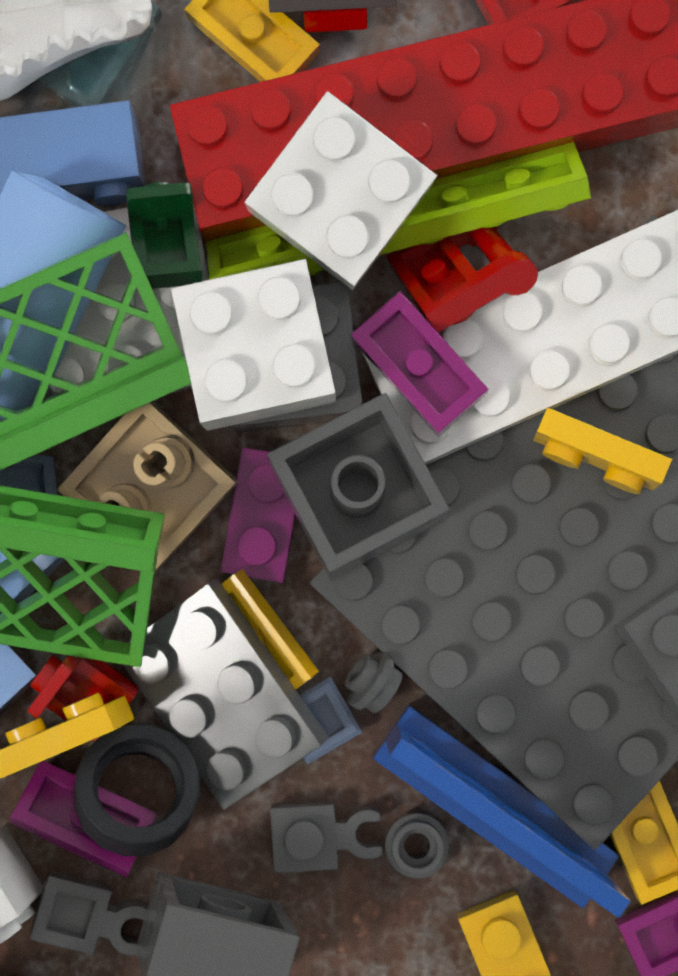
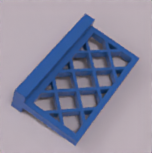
(499, 810)

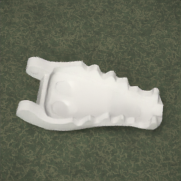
(52, 32)

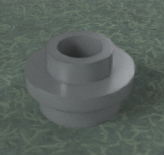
(373, 682)
(417, 865)

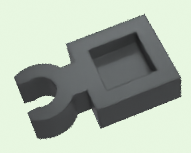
(310, 836)
(78, 911)

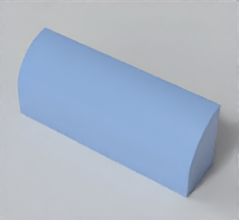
(36, 230)

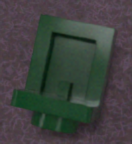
(165, 233)

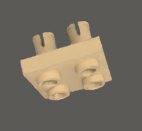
(154, 468)

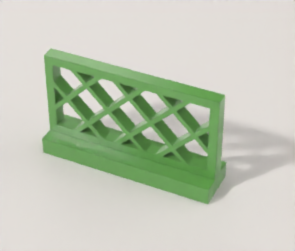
(107, 392)
(89, 539)

